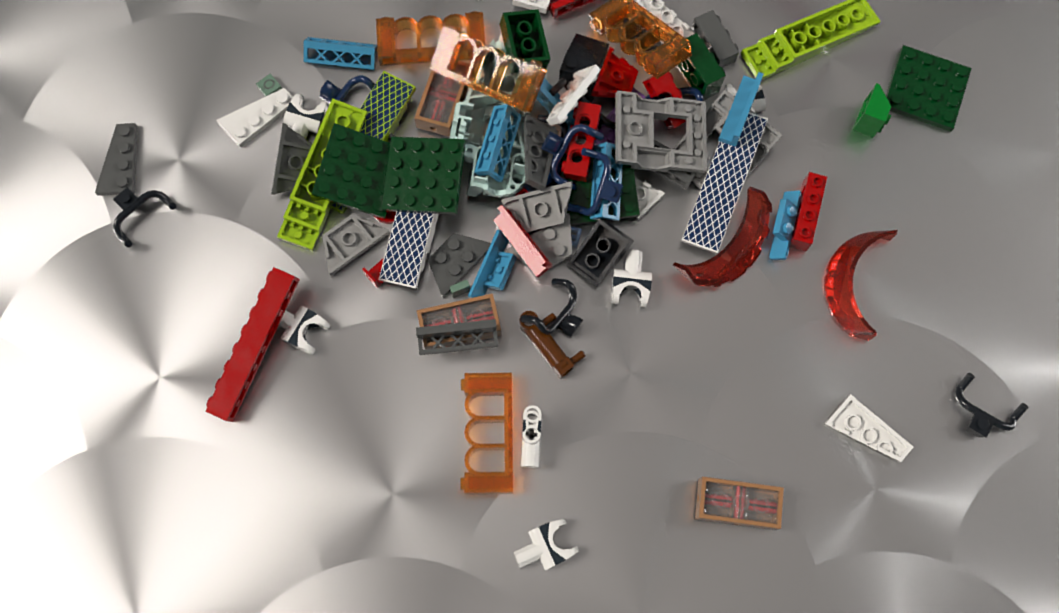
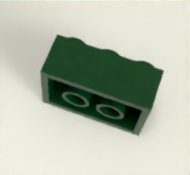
(524, 37)
(701, 68)

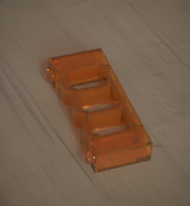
(388, 30)
(448, 54)
(655, 62)
(488, 385)

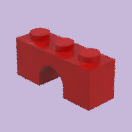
(665, 86)

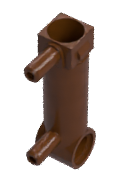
(549, 348)

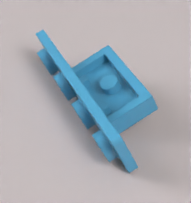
(785, 225)
(494, 268)

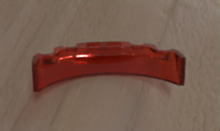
(740, 251)
(839, 283)

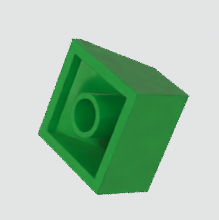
(873, 113)

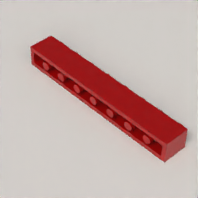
(252, 345)

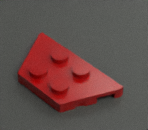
(614, 76)

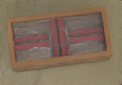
(439, 102)
(461, 311)
(739, 503)

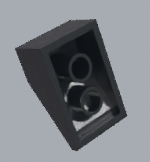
(582, 54)
(600, 252)

